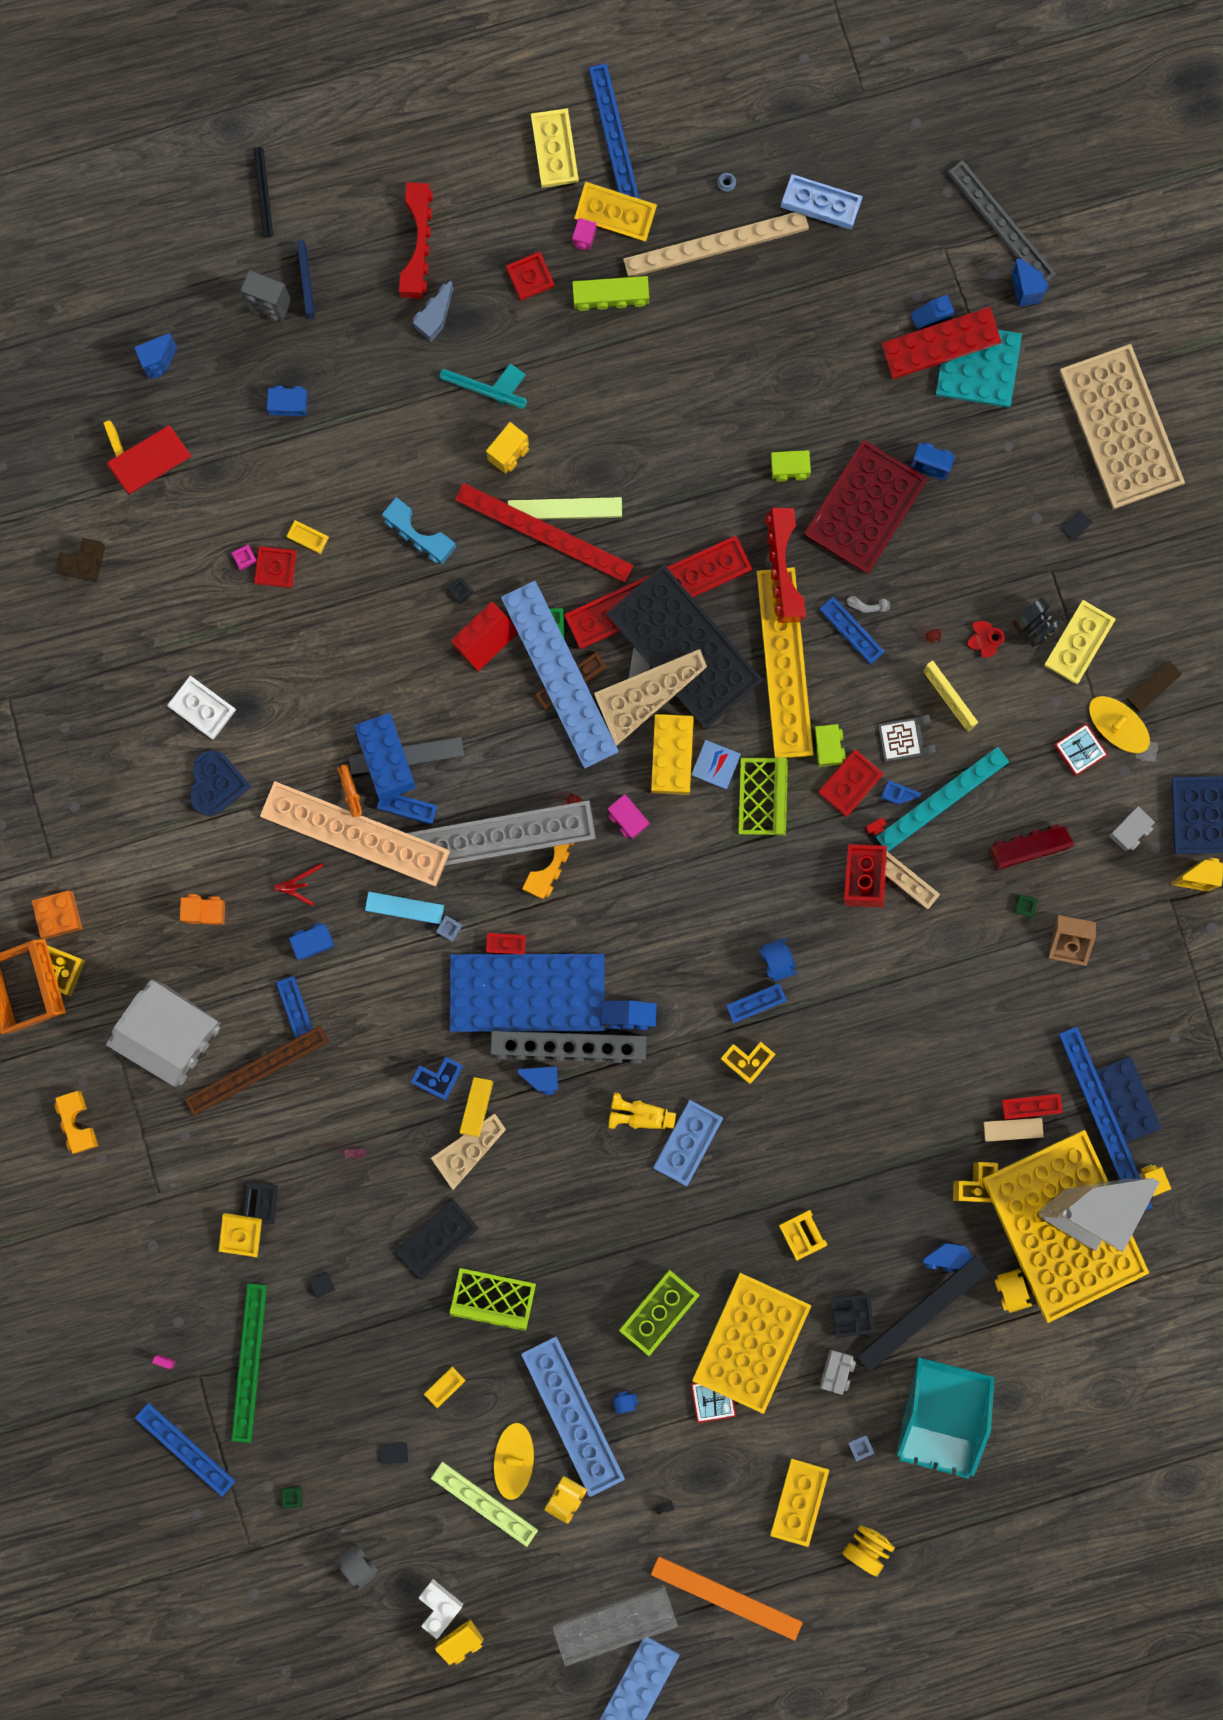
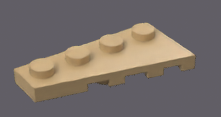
(463, 1154)

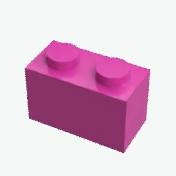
(628, 817)

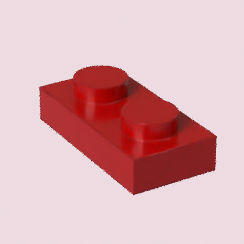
(505, 943)

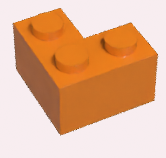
(200, 911)

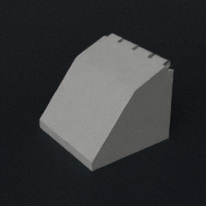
(1101, 1211)

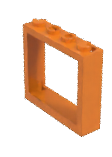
(47, 983)

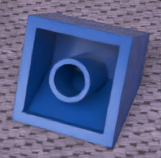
(1028, 283)
(156, 355)
(932, 461)

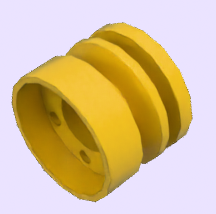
(868, 1550)

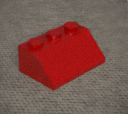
(484, 636)

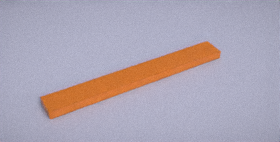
(726, 1598)

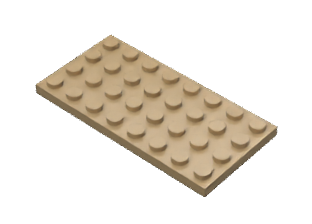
(1122, 426)

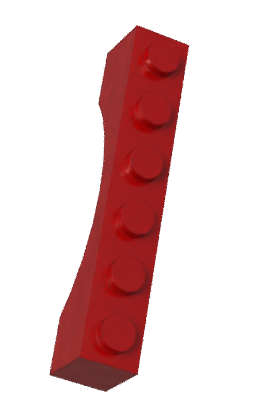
(412, 277)
(789, 602)

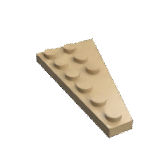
(639, 697)

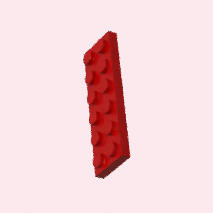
(941, 343)

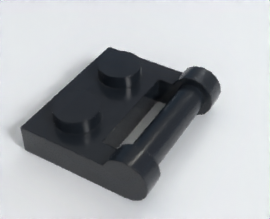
(265, 1202)

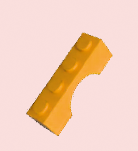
(540, 882)

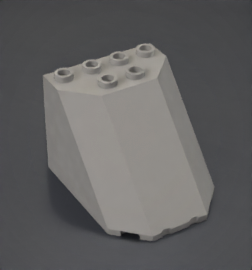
(163, 1033)

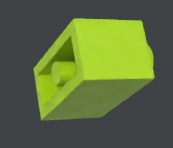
(790, 465)
(828, 745)

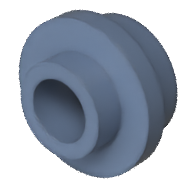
(729, 177)

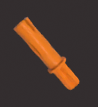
(352, 797)

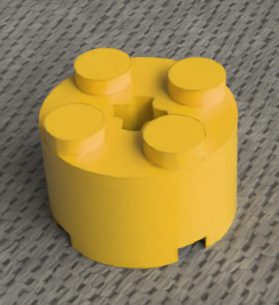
(1013, 1290)
(565, 1499)

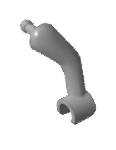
(854, 602)

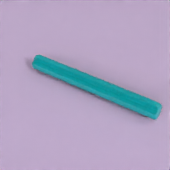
(482, 388)

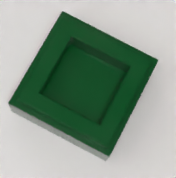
(1025, 906)
(291, 1497)

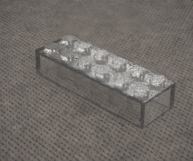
(615, 1625)

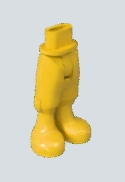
(644, 1115)

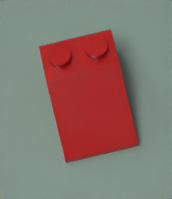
(866, 876)

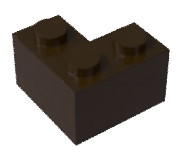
(86, 564)

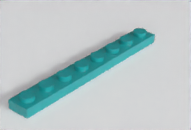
(942, 799)

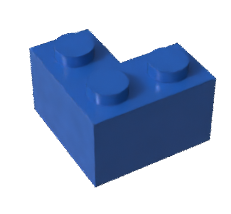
(628, 1014)
(440, 1083)

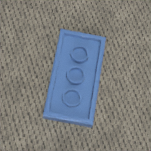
(821, 201)
(688, 1143)

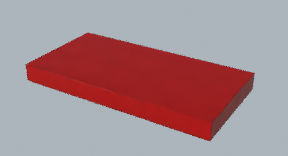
(148, 460)

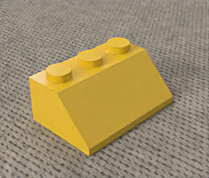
(1202, 876)

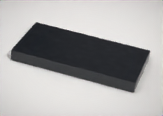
(437, 1239)

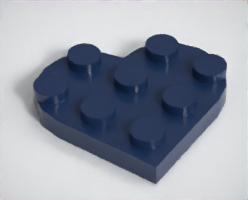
(216, 783)

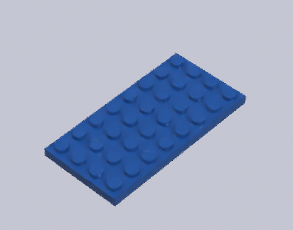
(526, 992)

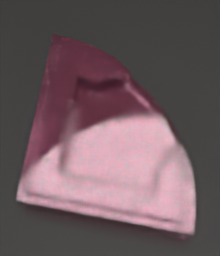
(355, 1153)

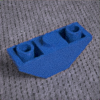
(947, 1256)

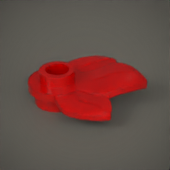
(983, 638)

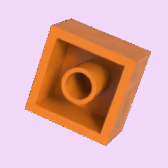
(57, 915)

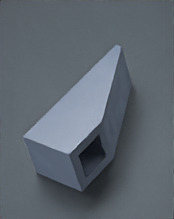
(433, 317)

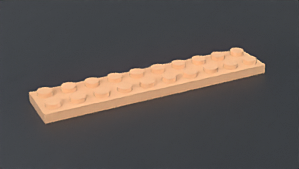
(355, 835)

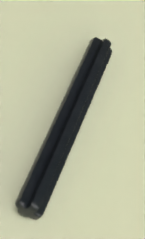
(263, 192)

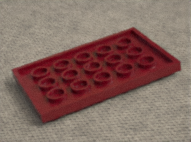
(865, 507)

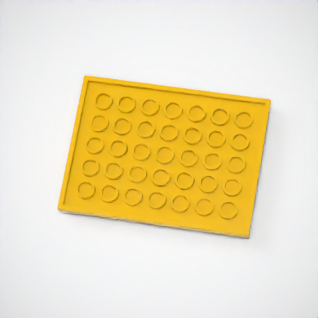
(1056, 1265)

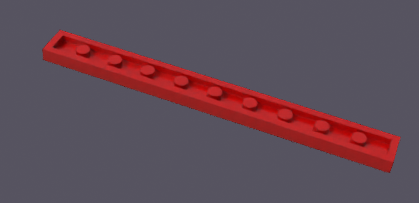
(544, 533)

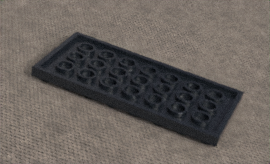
(667, 624)

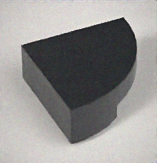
(664, 1507)

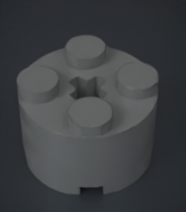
(355, 1567)

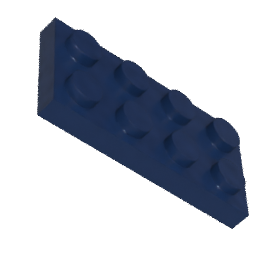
(1128, 1099)

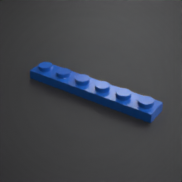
(185, 1449)

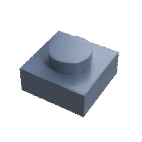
(449, 928)
(861, 1448)

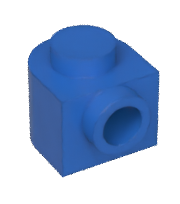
(625, 1402)

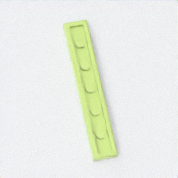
(570, 508)
(484, 1504)

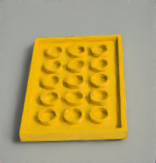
(751, 1343)

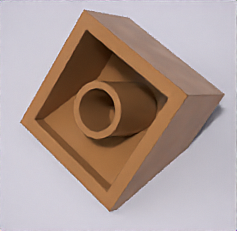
(1072, 940)

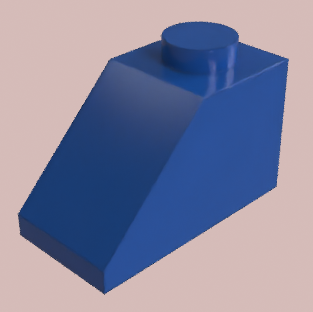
(933, 313)
(542, 1079)

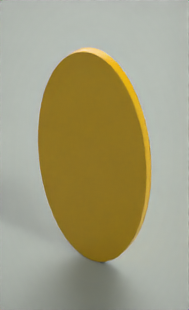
(1119, 724)
(513, 1461)

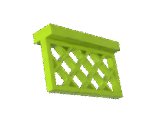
(779, 792)
(489, 1316)

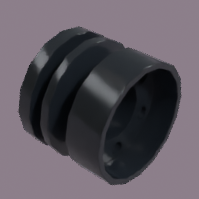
(1037, 622)

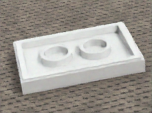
(201, 707)

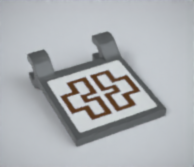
(904, 739)

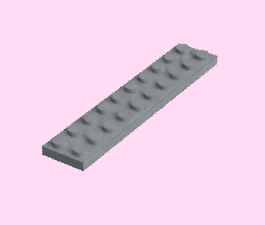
(513, 833)

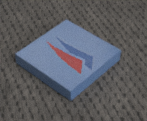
(715, 764)

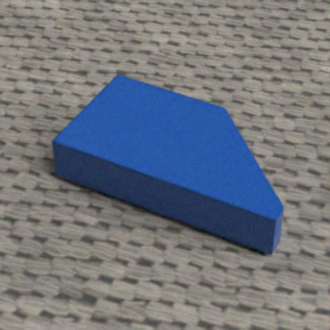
(898, 794)

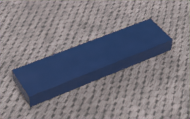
(306, 280)

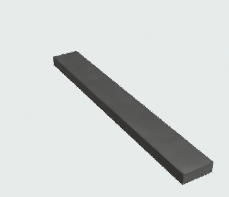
(998, 219)

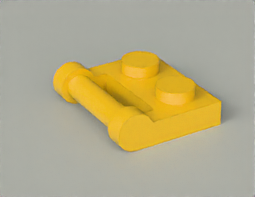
(796, 1237)

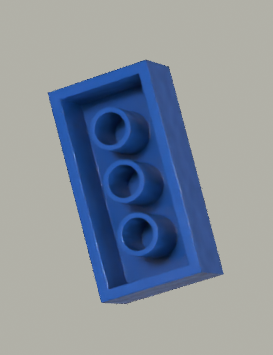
(385, 756)

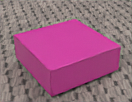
(244, 557)
(164, 1361)

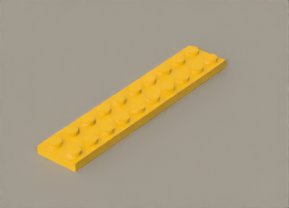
(784, 675)

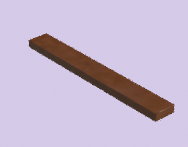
(257, 1070)

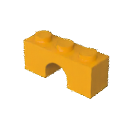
(68, 1107)

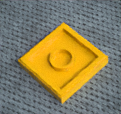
(240, 1235)

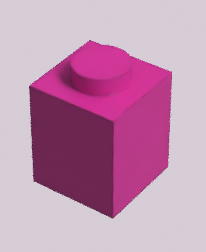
(584, 234)

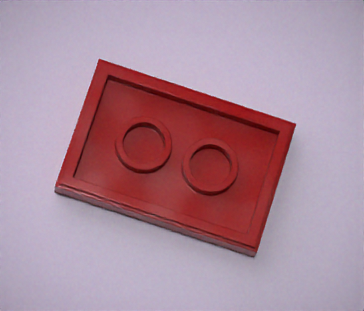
(850, 783)

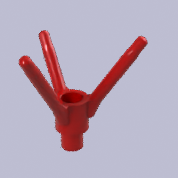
(290, 886)

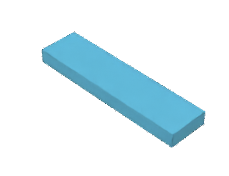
(404, 908)

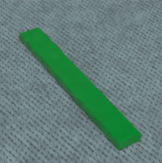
(249, 1363)

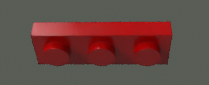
(1032, 1106)

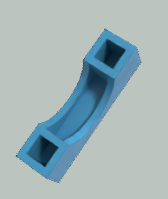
(437, 546)

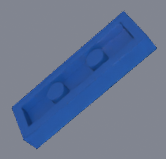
(408, 808)
(756, 1003)

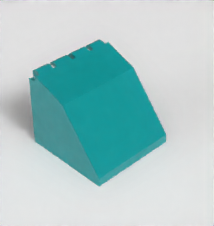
(946, 1418)

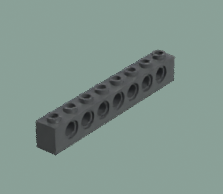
(500, 1038)

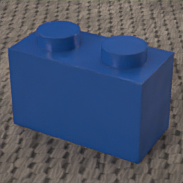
(287, 401)
(312, 941)

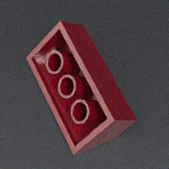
(1031, 847)

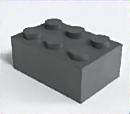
(266, 296)

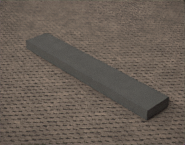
(417, 754)

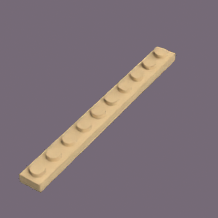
(715, 244)

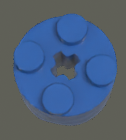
(778, 959)

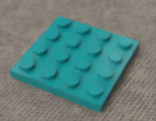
(983, 375)

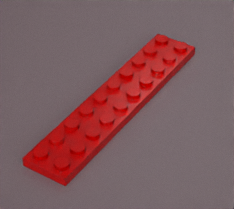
(696, 574)

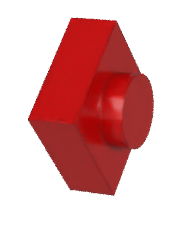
(875, 827)

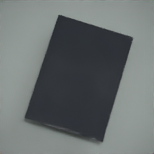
(1076, 524)
(394, 1453)

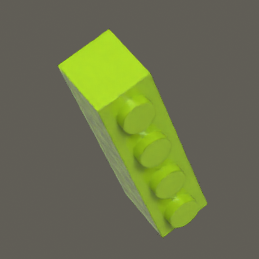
(611, 292)

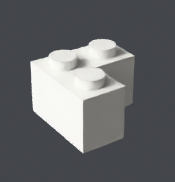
(444, 1608)

